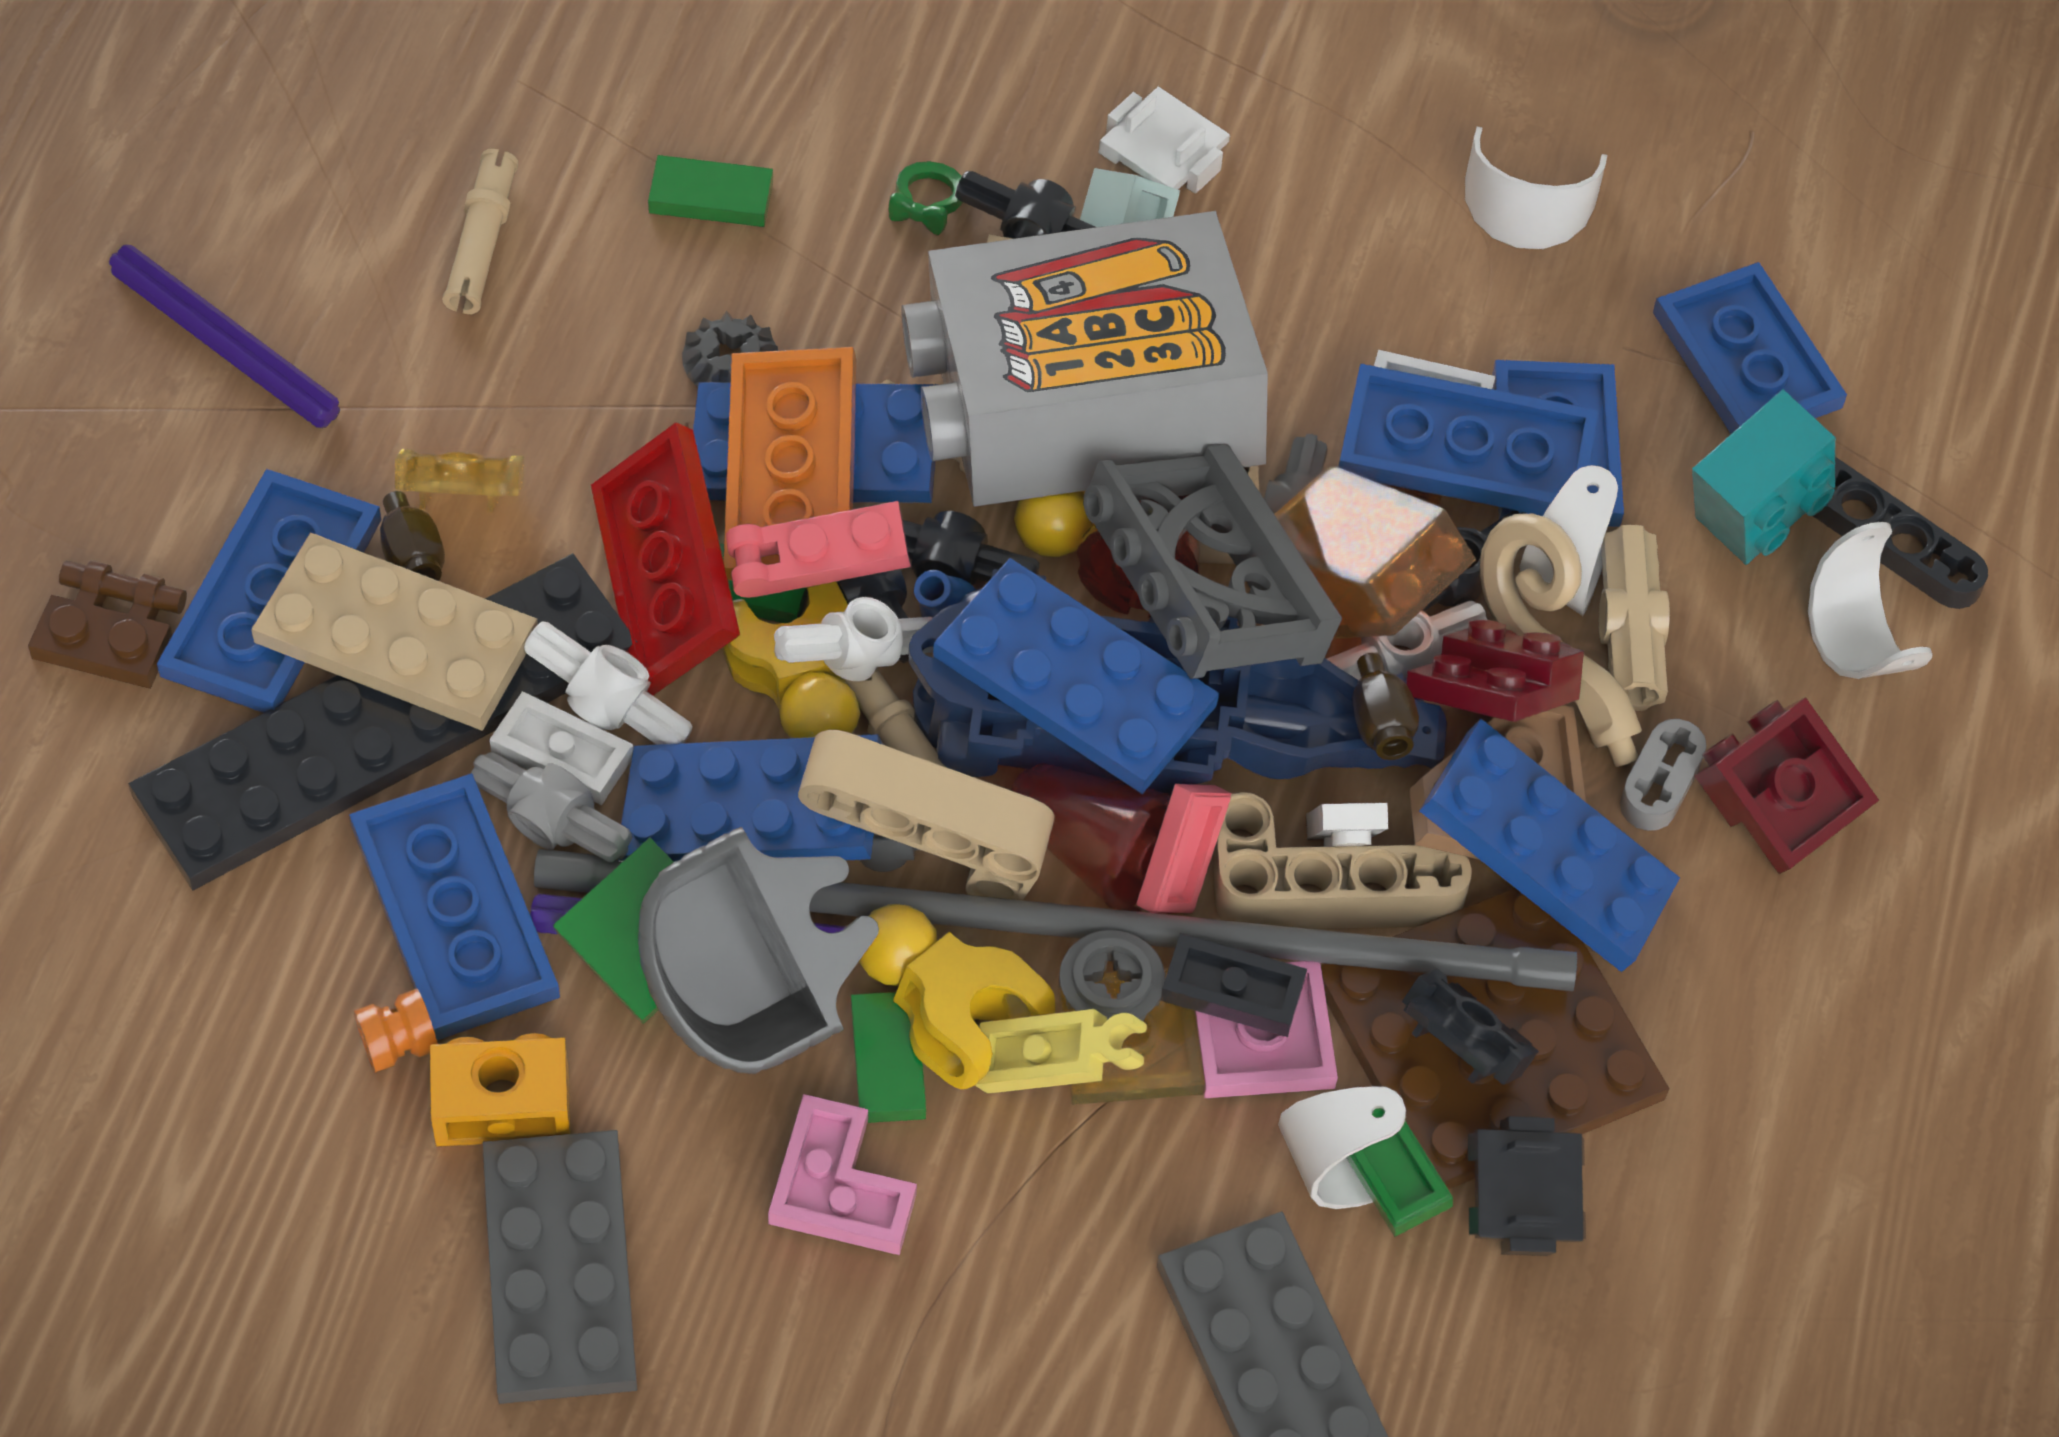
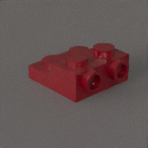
(1500, 672)
(1786, 782)

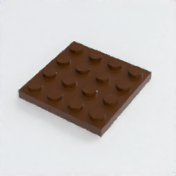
(1588, 1055)

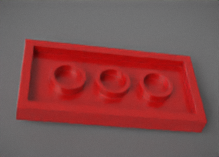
(665, 556)

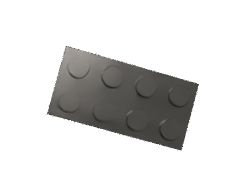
(558, 1267)
(1267, 1335)

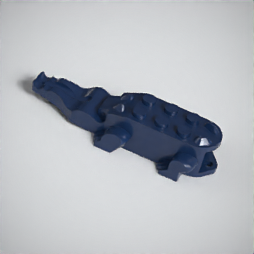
(1266, 718)

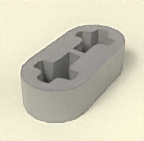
(1651, 768)

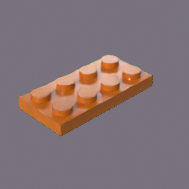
(789, 438)

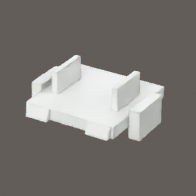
(1164, 141)

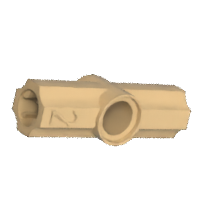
(1634, 615)

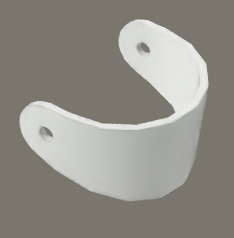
(1524, 211)
(1585, 521)
(1849, 611)
(1332, 1127)

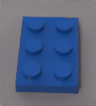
(1746, 346)
(1577, 385)

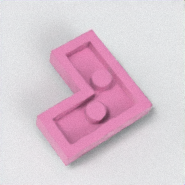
(824, 1192)

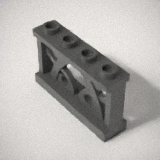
(1283, 593)

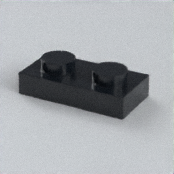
(1233, 984)

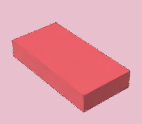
(1184, 848)

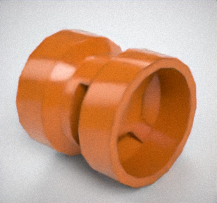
(392, 1031)

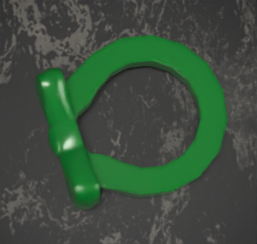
(933, 216)

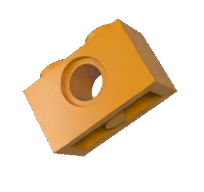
(470, 1114)

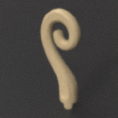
(1602, 699)

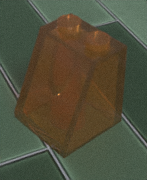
(1373, 550)

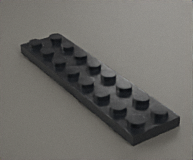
(343, 743)

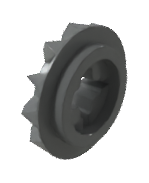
(702, 348)
(1133, 962)

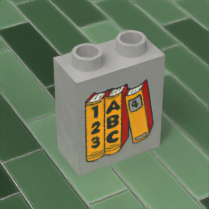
(1085, 355)

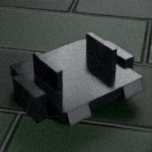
(1467, 1028)
(1527, 1186)

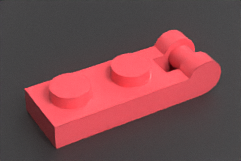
(818, 550)

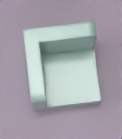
(1126, 198)

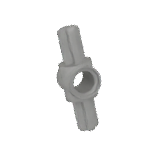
(551, 806)

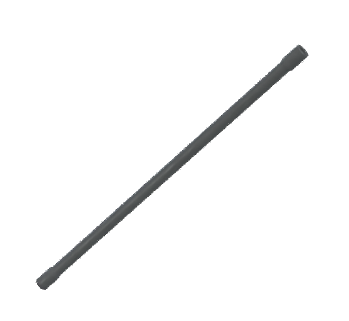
(1518, 965)

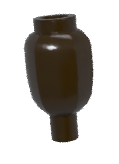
(411, 537)
(1384, 709)

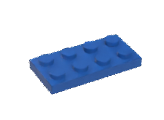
(1464, 439)
(888, 451)
(214, 639)
(1075, 675)
(707, 789)
(1550, 845)
(454, 906)

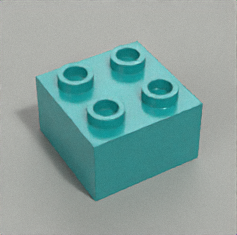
(1765, 478)

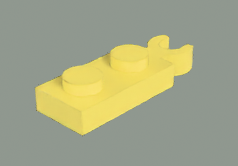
(1057, 1049)

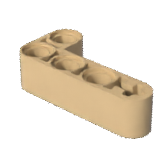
(931, 810)
(1336, 871)

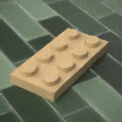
(395, 631)

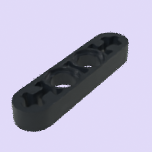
(1914, 567)

